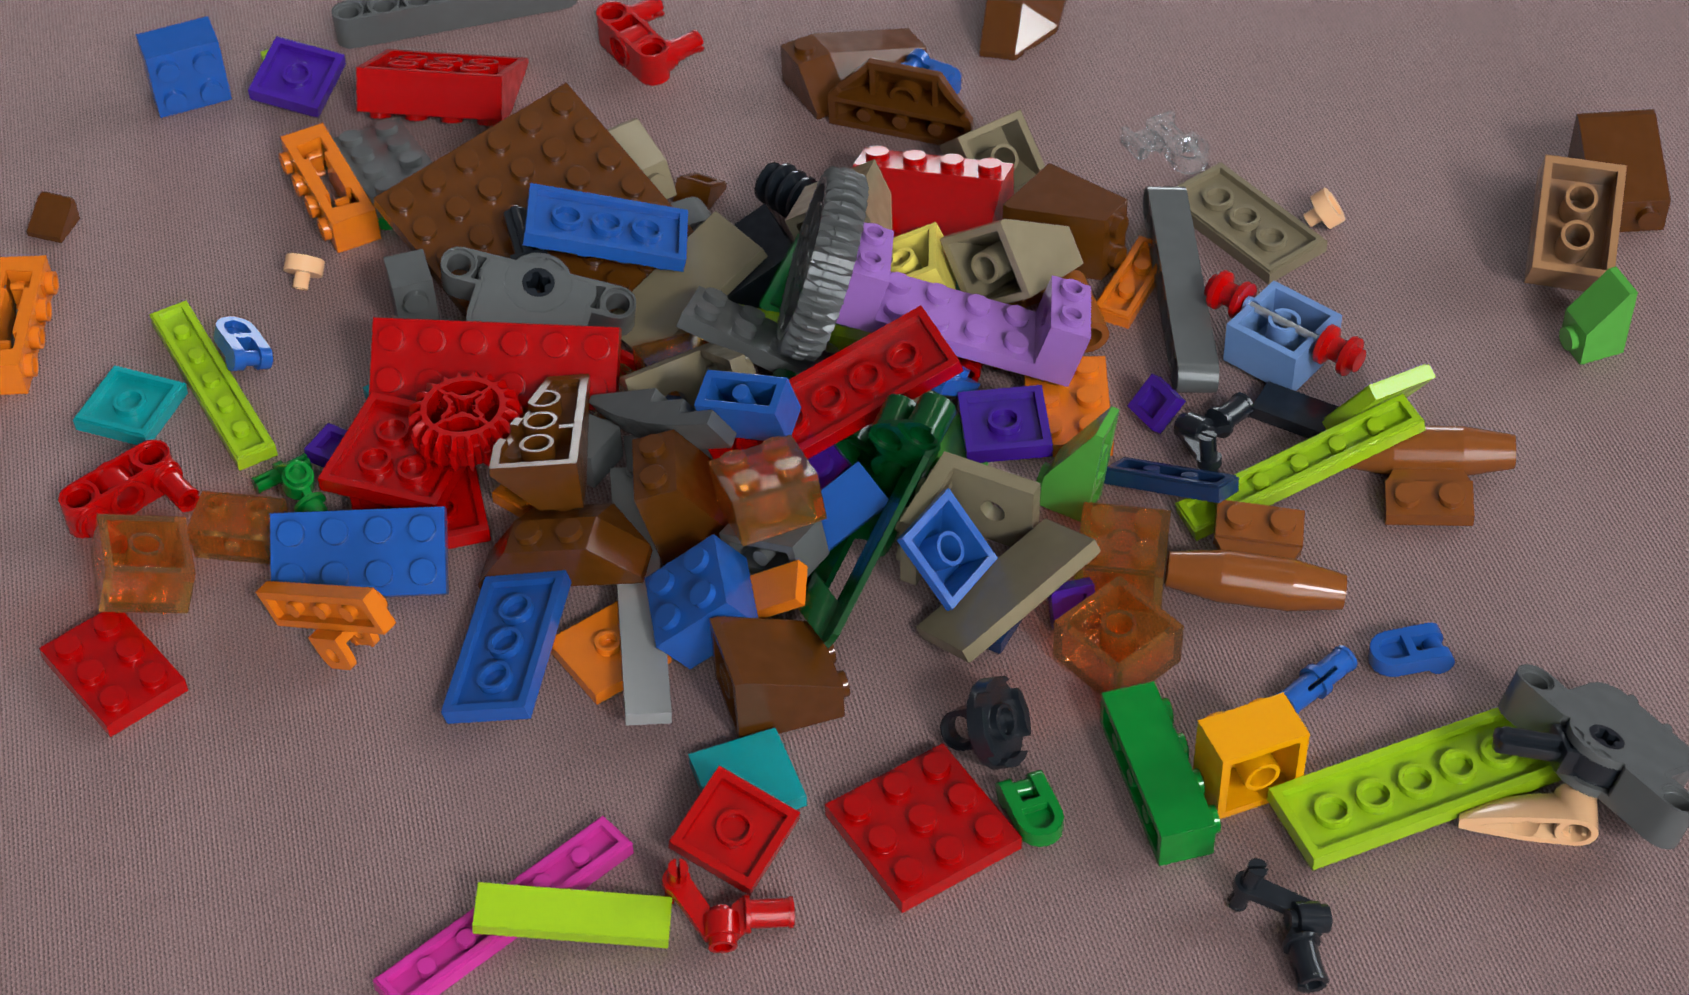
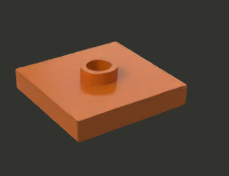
(593, 653)

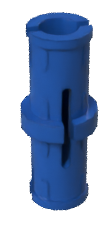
(1331, 667)

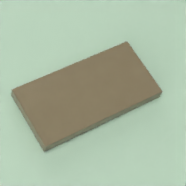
(1250, 224)
(716, 258)
(1009, 590)

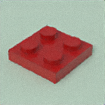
(734, 830)

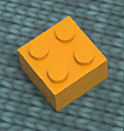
(1249, 752)

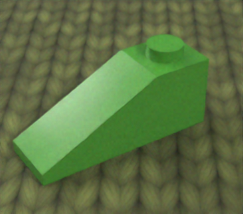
(1079, 468)

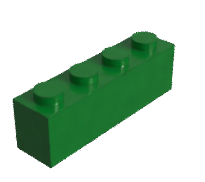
(1158, 773)

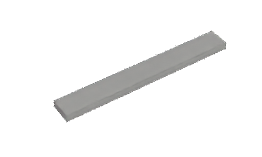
(643, 664)

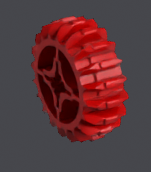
(462, 419)

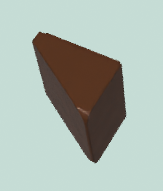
(699, 186)
(53, 217)

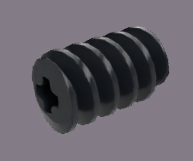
(781, 186)

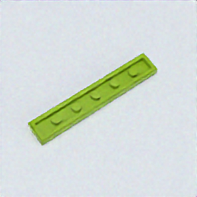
(213, 385)
(1312, 460)

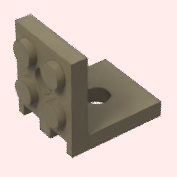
(687, 370)
(975, 488)

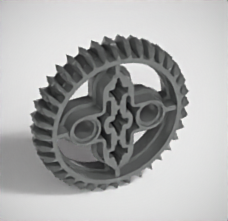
(822, 263)

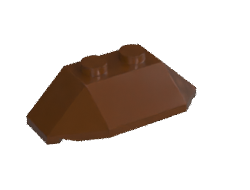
(1018, 26)
(899, 103)
(589, 542)

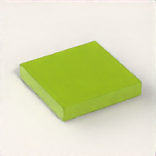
(1379, 392)

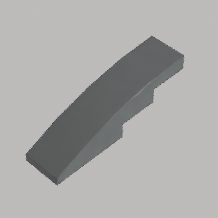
(650, 412)

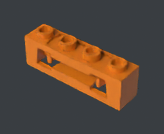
(354, 217)
(31, 287)

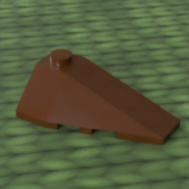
(822, 60)
(548, 446)

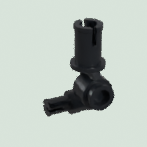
(1200, 431)
(1302, 919)

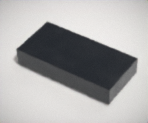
(1291, 410)

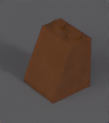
(1633, 141)
(1091, 212)
(674, 493)
(775, 674)

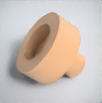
(1325, 209)
(303, 268)

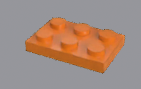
(1079, 404)

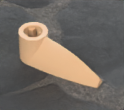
(1552, 818)

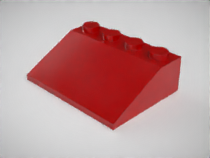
(439, 85)
(942, 189)

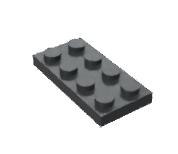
(381, 155)
(741, 329)

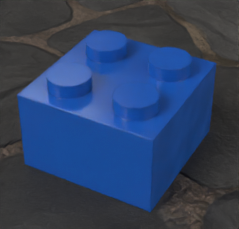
(184, 66)
(690, 590)

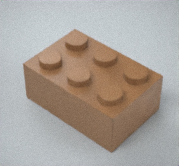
(1574, 222)

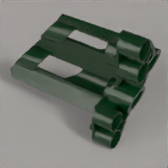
(896, 455)

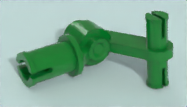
(297, 483)

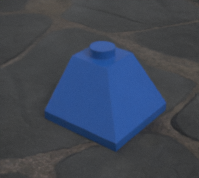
(947, 549)

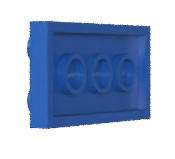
(606, 227)
(384, 549)
(507, 647)

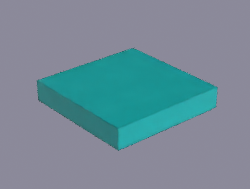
(130, 406)
(758, 760)

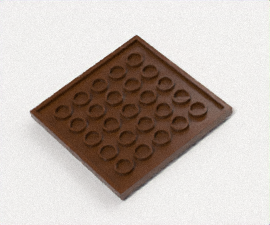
(468, 189)

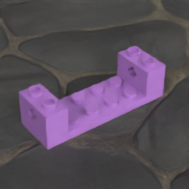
(979, 329)

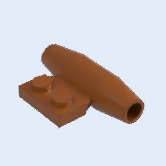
(1431, 473)
(1257, 563)

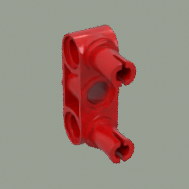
(637, 46)
(126, 487)

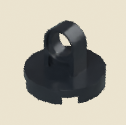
(995, 723)

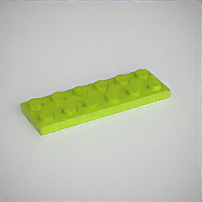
(1402, 789)

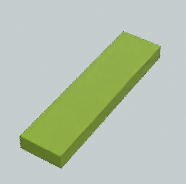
(572, 915)

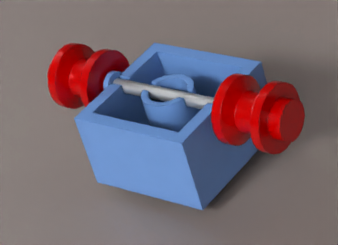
(1280, 332)

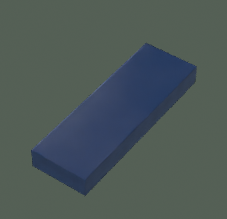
(1172, 479)

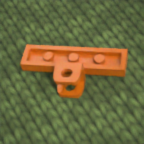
(335, 613)

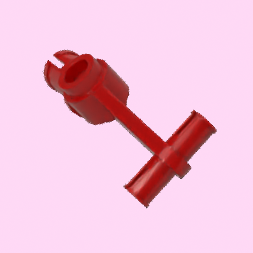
(724, 924)

